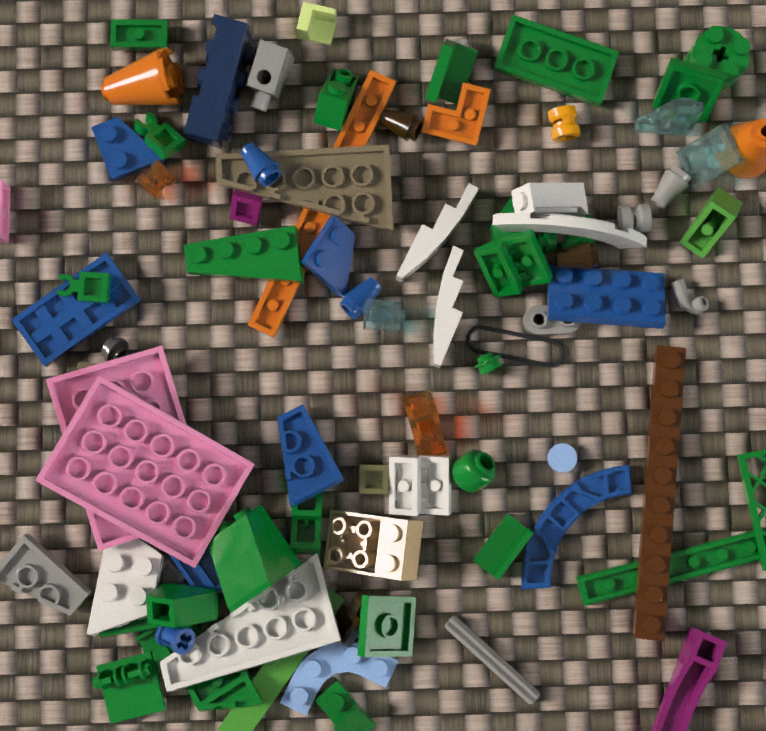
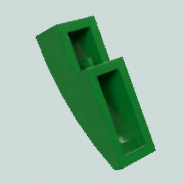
(307, 526)

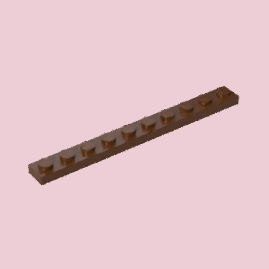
(659, 493)

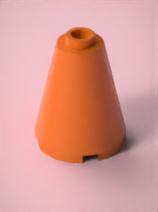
(146, 82)
(751, 141)

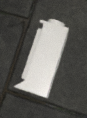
(550, 198)

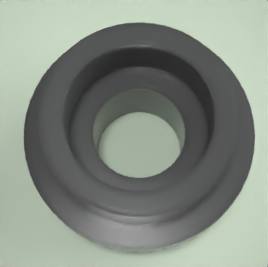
(114, 348)

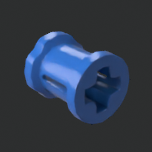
(179, 639)

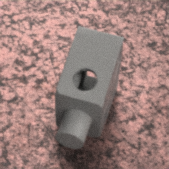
(271, 62)

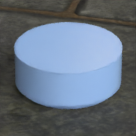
(562, 457)

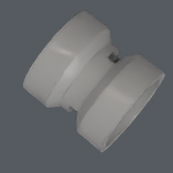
(636, 218)

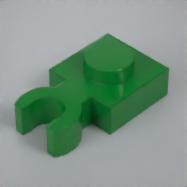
(161, 139)
(91, 287)

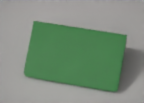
(451, 71)
(503, 546)

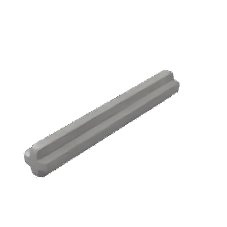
(492, 660)

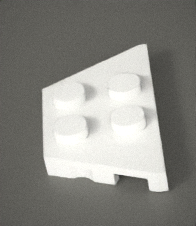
(123, 582)

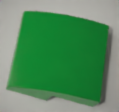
(513, 263)

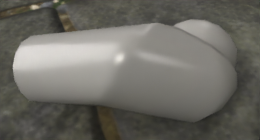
(687, 301)

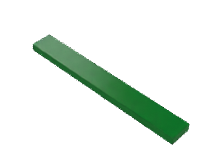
(684, 564)

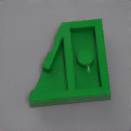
(226, 692)

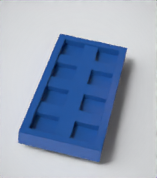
(607, 297)
(60, 323)

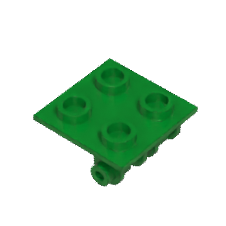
(130, 687)

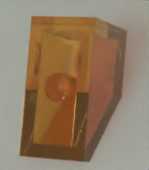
(424, 423)

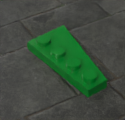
(255, 255)

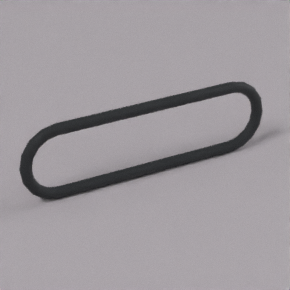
(468, 341)

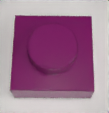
(246, 207)

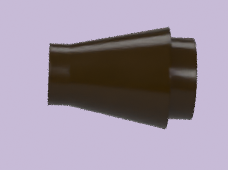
(403, 124)
(580, 256)

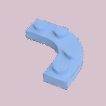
(328, 661)

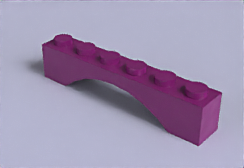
(691, 675)

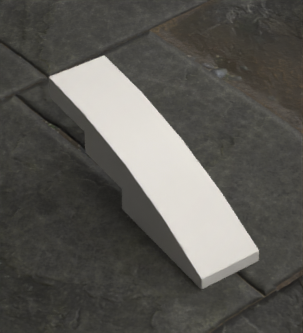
(430, 240)
(445, 316)

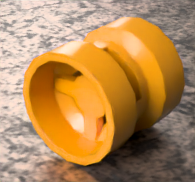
(564, 123)

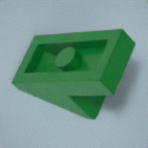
(344, 709)

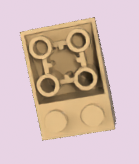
(373, 545)

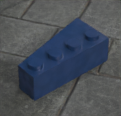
(220, 82)

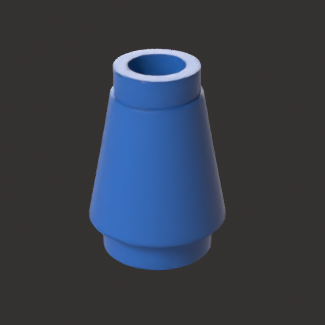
(262, 167)
(354, 300)

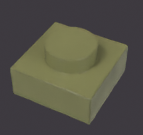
(373, 479)

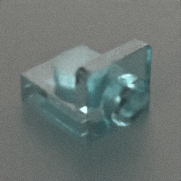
(383, 315)

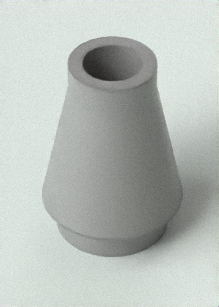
(670, 186)

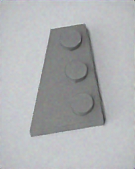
(39, 574)

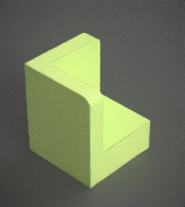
(316, 23)

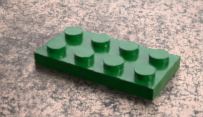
(556, 60)

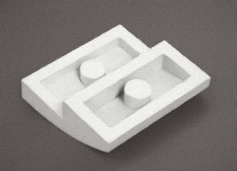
(420, 484)

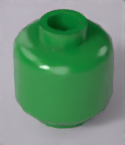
(473, 471)

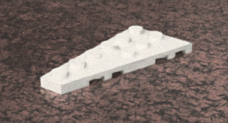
(271, 626)

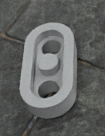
(548, 327)

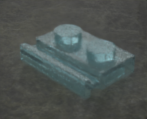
(710, 155)

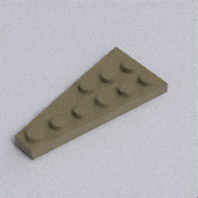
(331, 181)

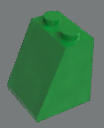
(250, 556)

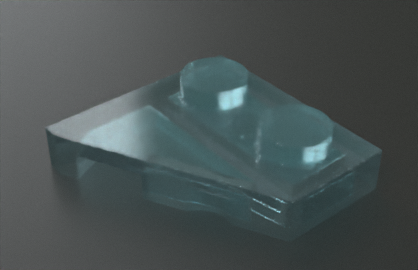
(672, 118)

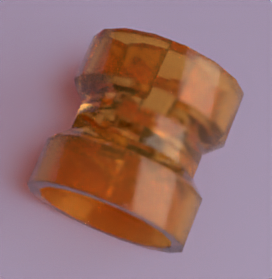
(162, 176)

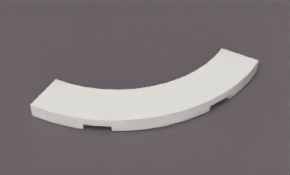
(571, 225)

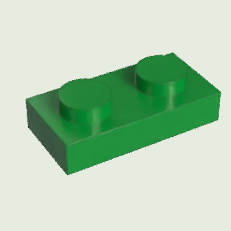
(139, 35)

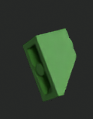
(711, 222)

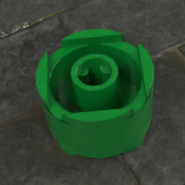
(727, 47)

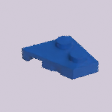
(122, 149)
(331, 255)

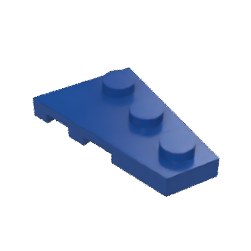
(305, 456)

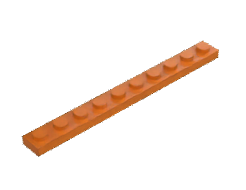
(355, 132)

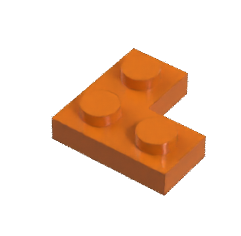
(465, 122)

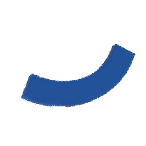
(560, 515)

